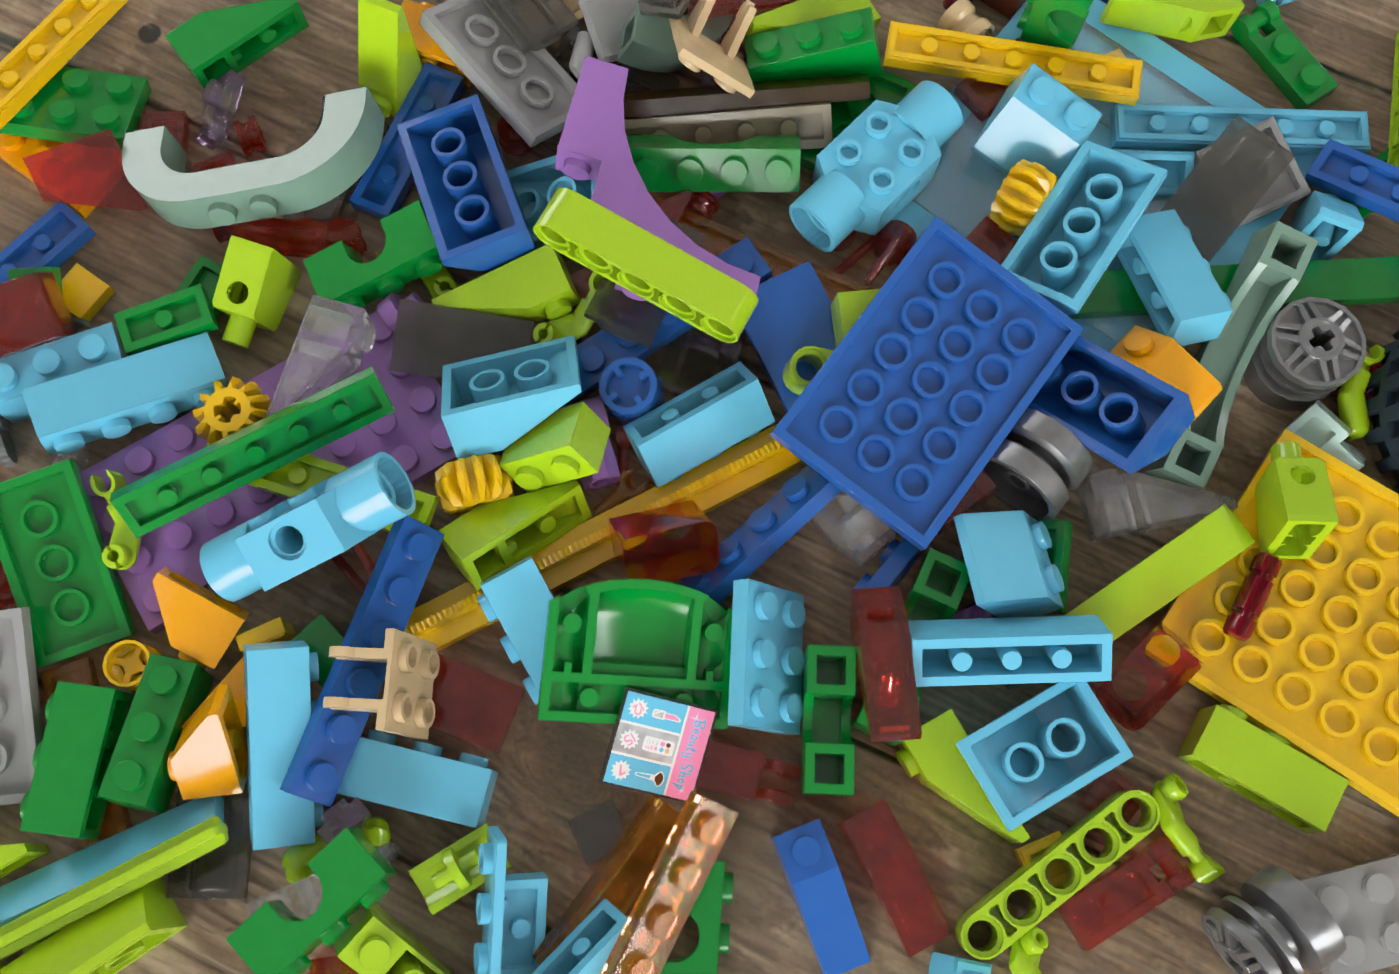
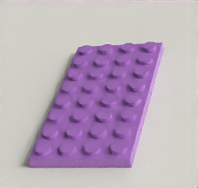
(410, 435)

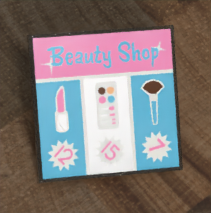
(658, 745)

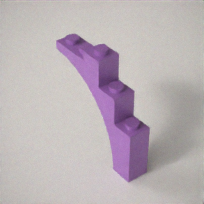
(598, 150)

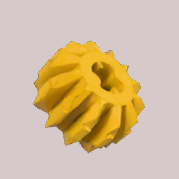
(1021, 196)
(226, 405)
(472, 483)

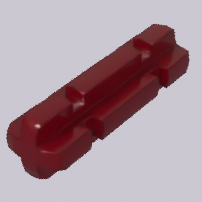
(1252, 596)

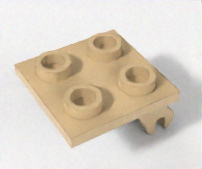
(719, 60)
(408, 687)

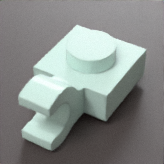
(1327, 432)

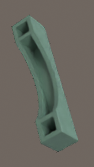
(1256, 293)

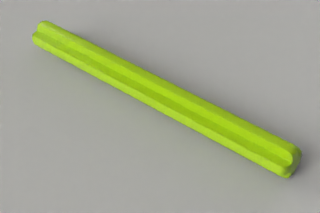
(112, 885)

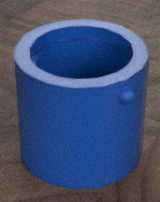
(630, 389)

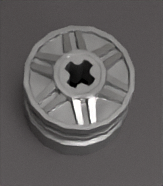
(1306, 354)
(1274, 927)

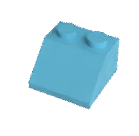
(1036, 123)
(1009, 563)

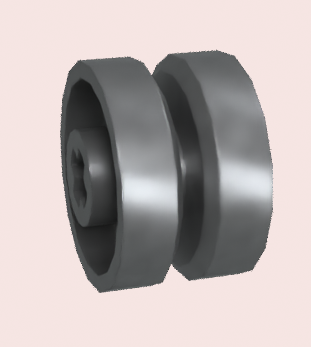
(1038, 466)

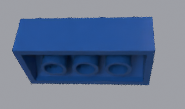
(466, 187)
(1114, 406)

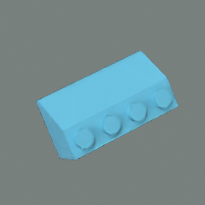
(1083, 224)

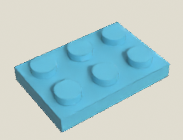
(766, 658)

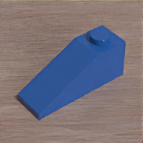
(821, 897)

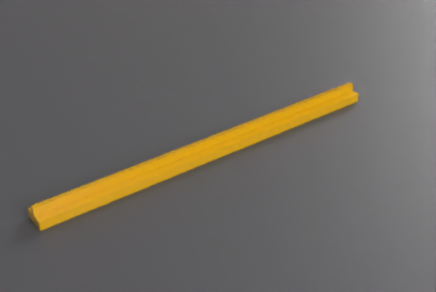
(590, 543)

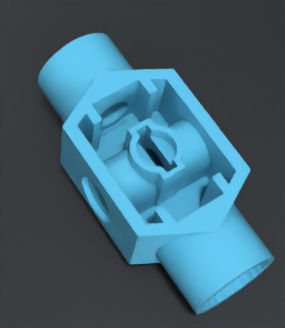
(876, 166)
(308, 528)

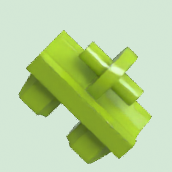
(452, 871)

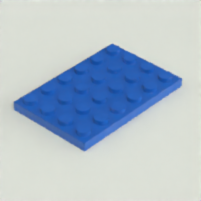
(927, 383)

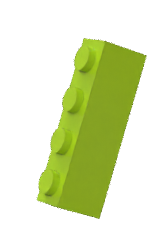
(106, 938)

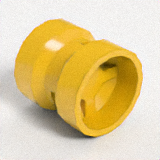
(125, 661)

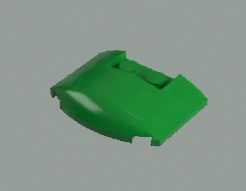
(636, 637)

